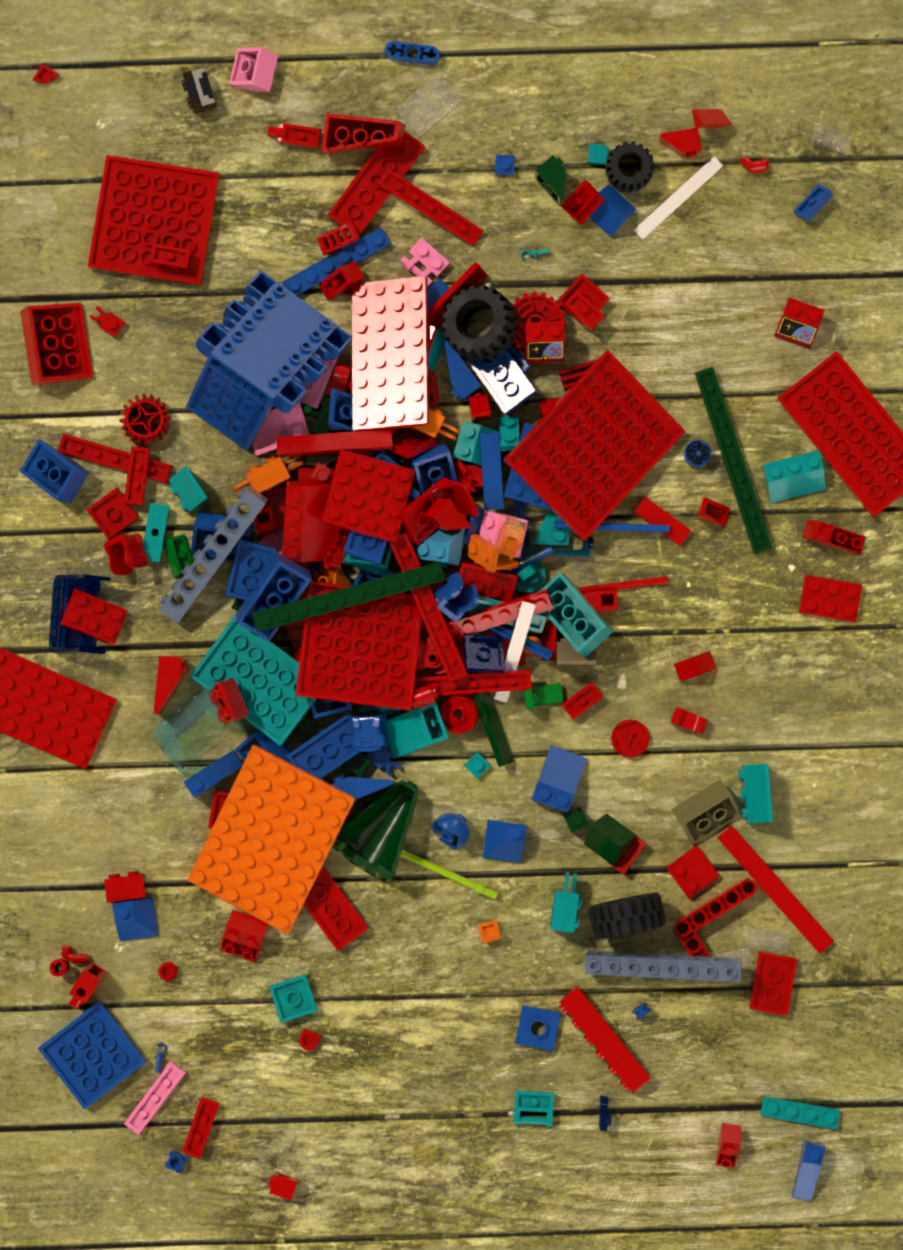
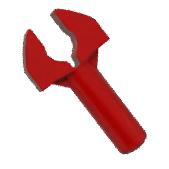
(468, 476)

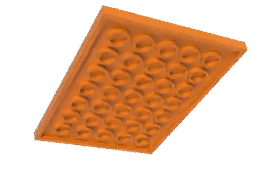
(271, 839)

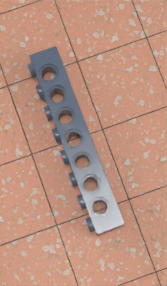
(176, 610)
(663, 966)

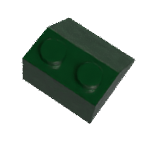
(552, 178)

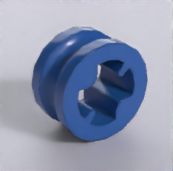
(641, 1010)

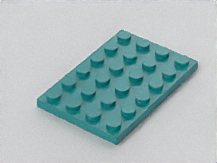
(263, 676)

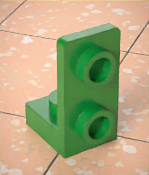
(543, 695)

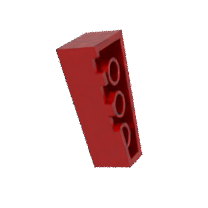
(356, 133)

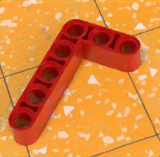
(725, 906)

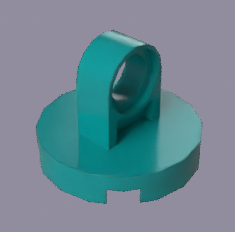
(530, 577)

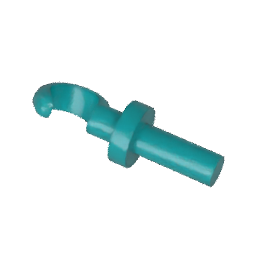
(535, 253)

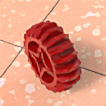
(137, 422)

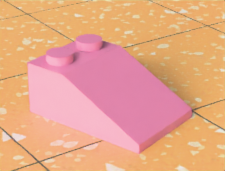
(277, 425)

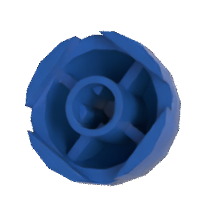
(452, 829)

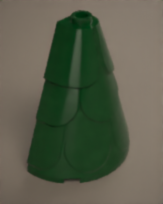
(379, 831)

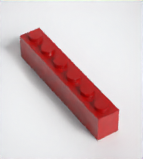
(604, 1039)

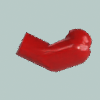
(755, 167)
(71, 957)

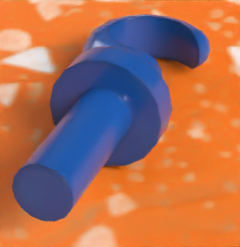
(159, 1058)

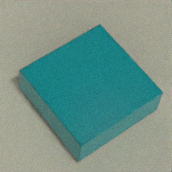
(597, 154)

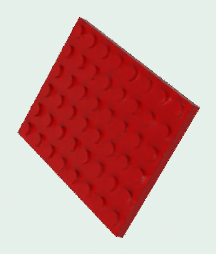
(594, 445)

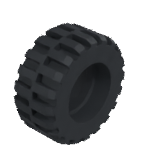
(461, 311)
(627, 915)

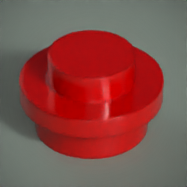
(168, 971)

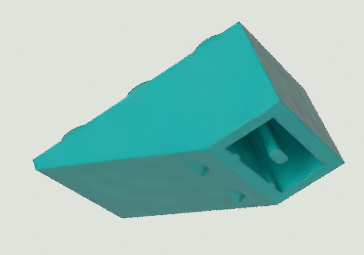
(415, 730)

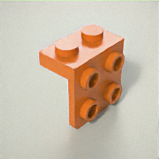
(487, 555)

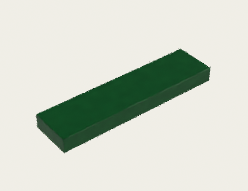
(493, 728)

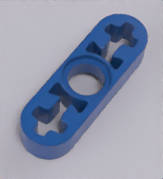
(397, 57)

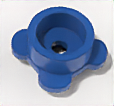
(171, 1162)

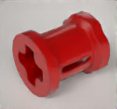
(64, 964)

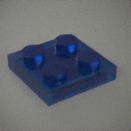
(484, 653)

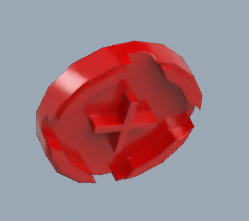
(630, 738)

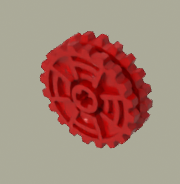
(537, 308)

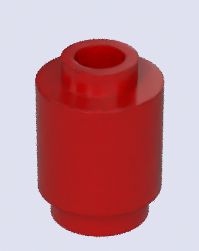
(424, 696)

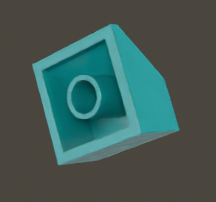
(468, 443)
(188, 489)

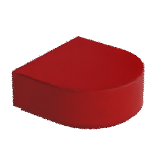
(309, 1039)

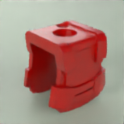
(126, 553)

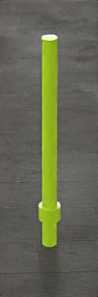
(478, 888)

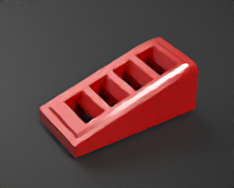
(327, 243)

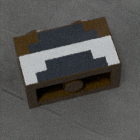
(199, 90)

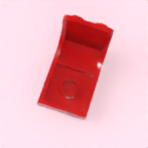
(413, 515)

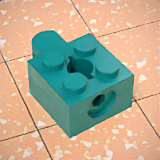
(565, 907)

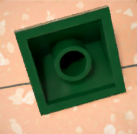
(609, 839)

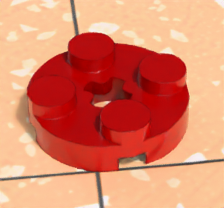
(469, 711)

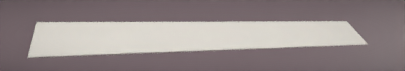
(678, 197)
(517, 643)

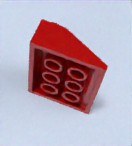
(56, 343)
(304, 534)

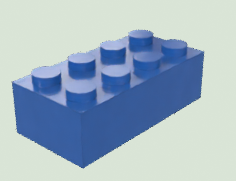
(278, 585)

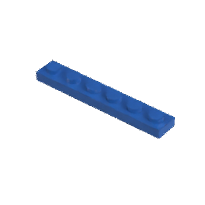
(352, 253)

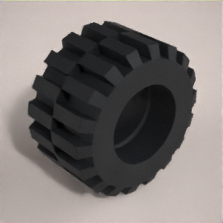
(629, 151)

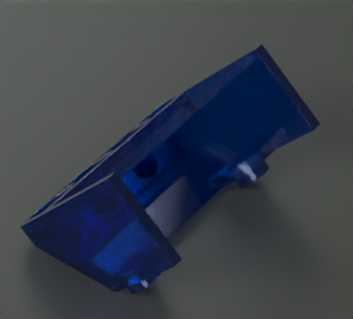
(60, 637)

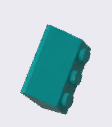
(794, 476)
(756, 793)

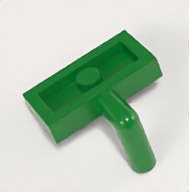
(322, 417)

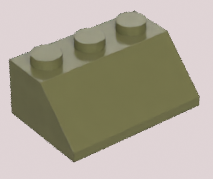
(707, 812)

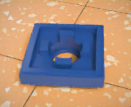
(527, 1018)

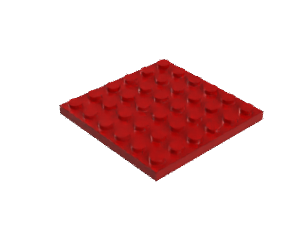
(151, 205)
(361, 652)

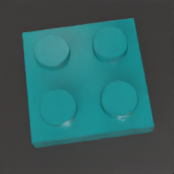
(293, 998)

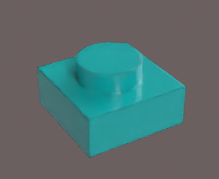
(477, 765)

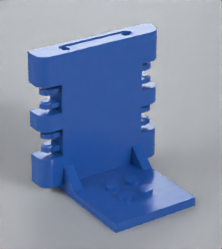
(261, 358)

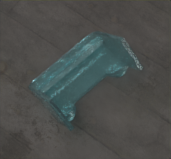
(181, 720)

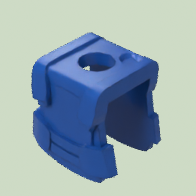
(451, 589)
(370, 733)

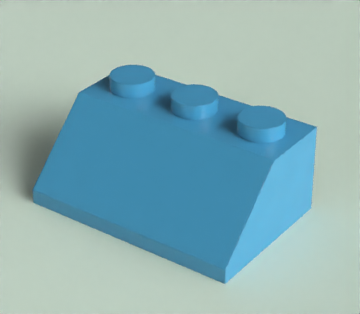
(441, 547)

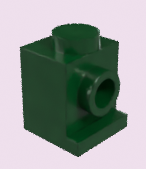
(575, 819)

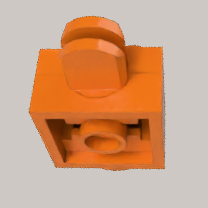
(435, 426)
(271, 475)

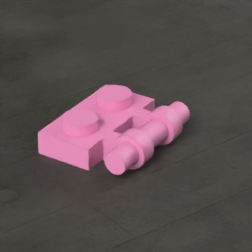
(428, 257)

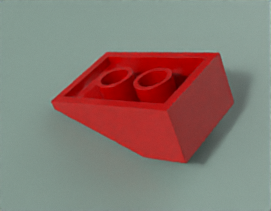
(169, 677)

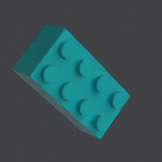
(575, 615)

